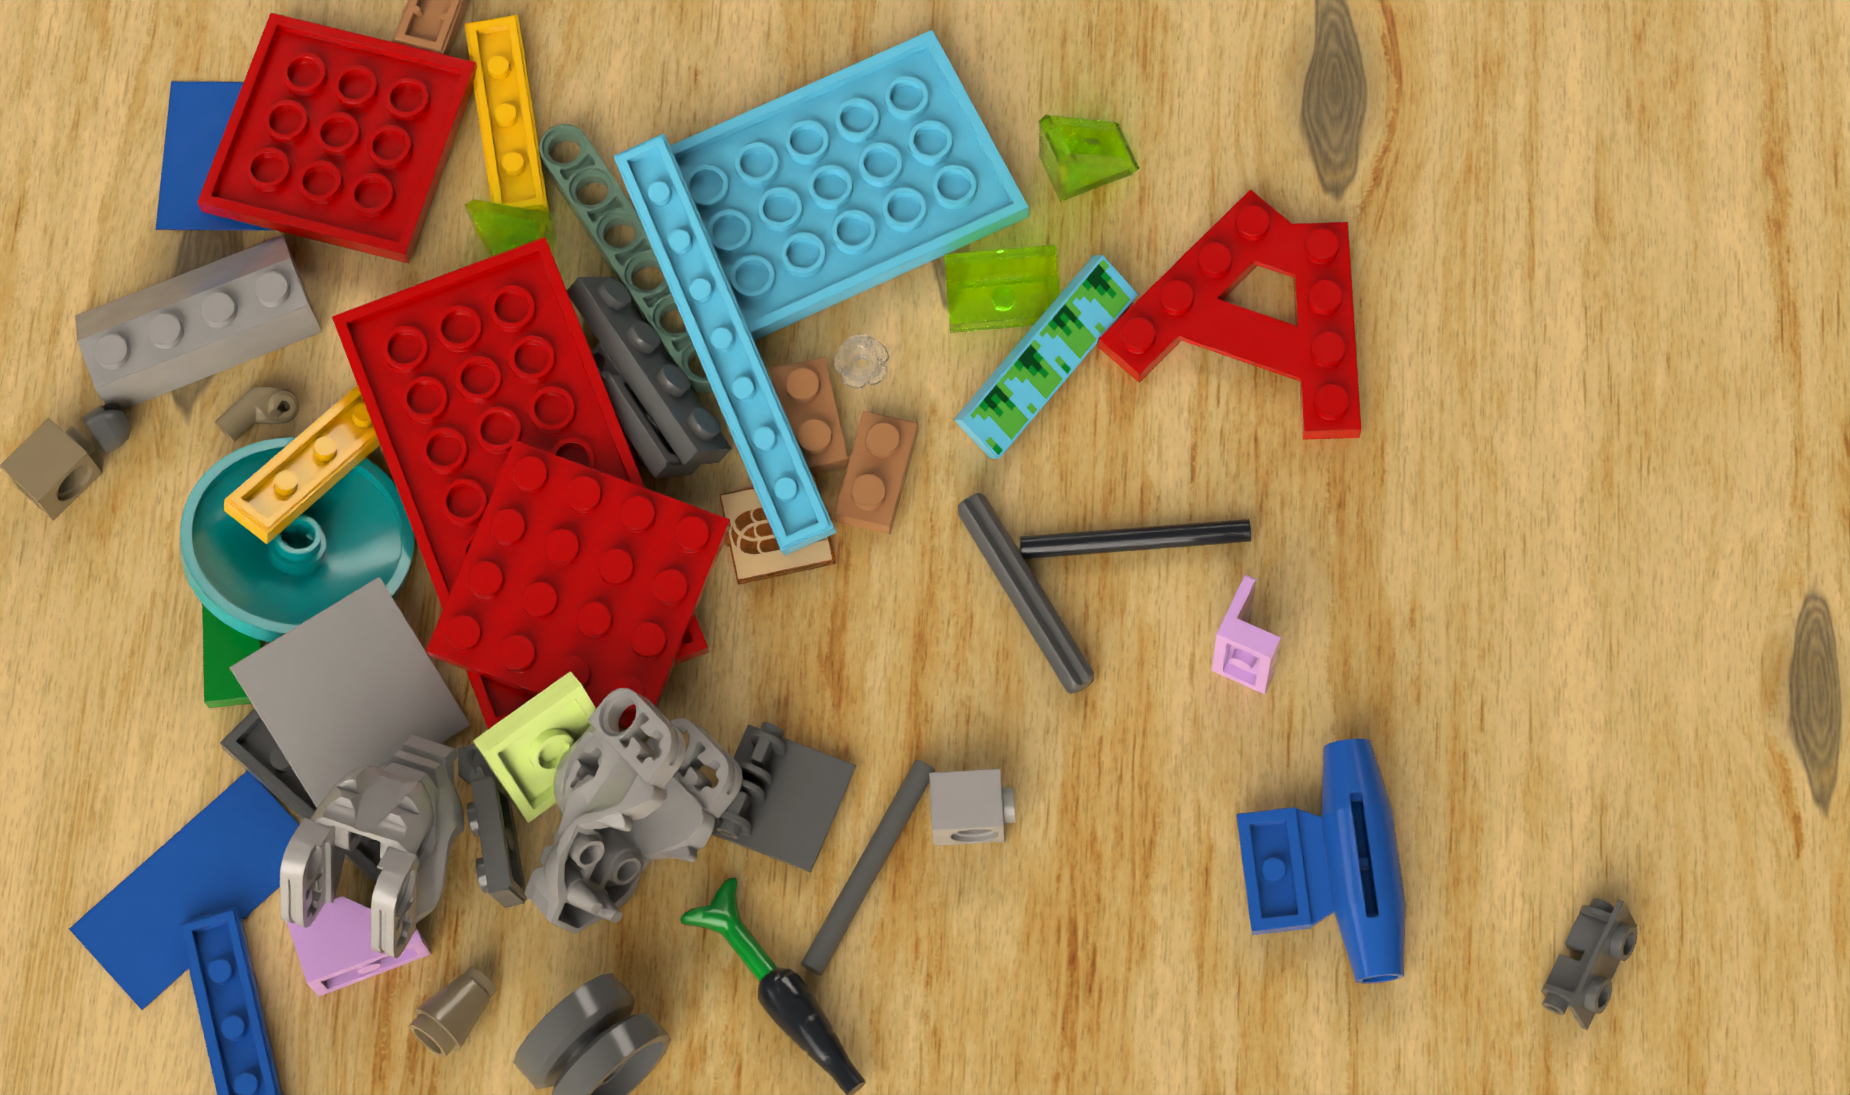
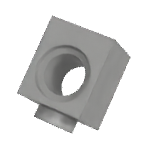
(969, 807)

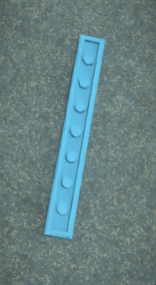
(725, 345)

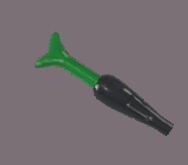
(779, 989)

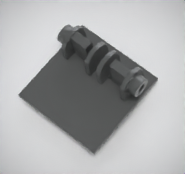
(784, 797)

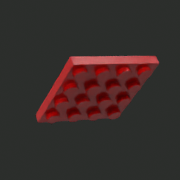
(338, 137)
(578, 581)

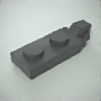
(639, 427)
(494, 822)

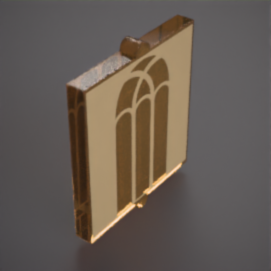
(755, 547)

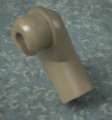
(258, 406)

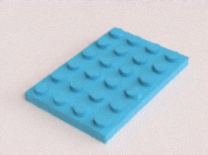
(847, 183)

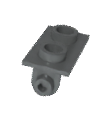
(1585, 986)

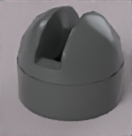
(109, 426)

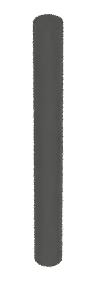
(867, 868)

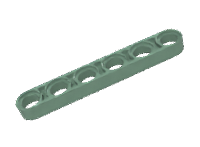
(621, 260)

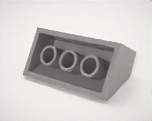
(196, 324)

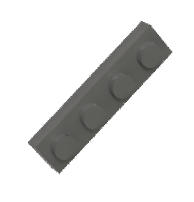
(649, 370)

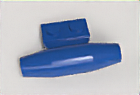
(1337, 863)

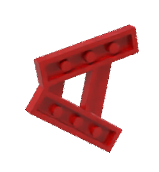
(1191, 309)

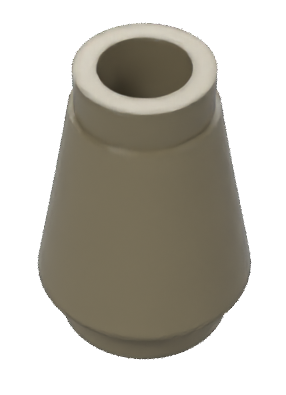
(452, 1013)

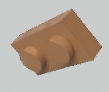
(812, 413)
(876, 472)

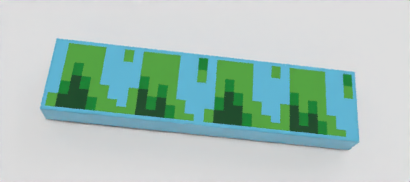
(1045, 357)

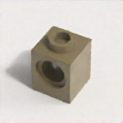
(52, 467)

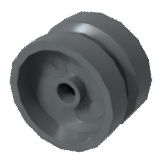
(593, 1043)

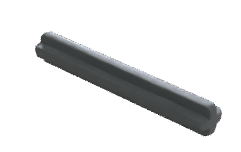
(1026, 593)

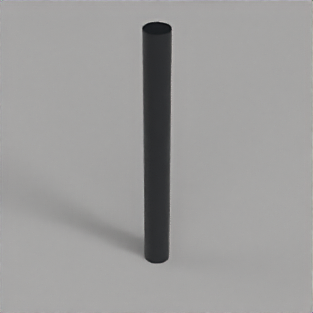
(1135, 539)

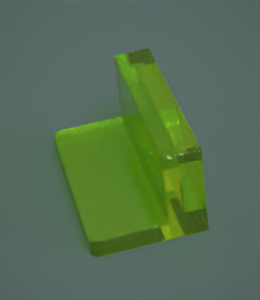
(1000, 287)

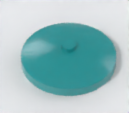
(316, 561)

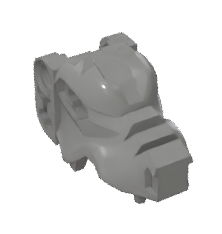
(627, 807)
(414, 816)

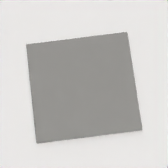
(348, 689)

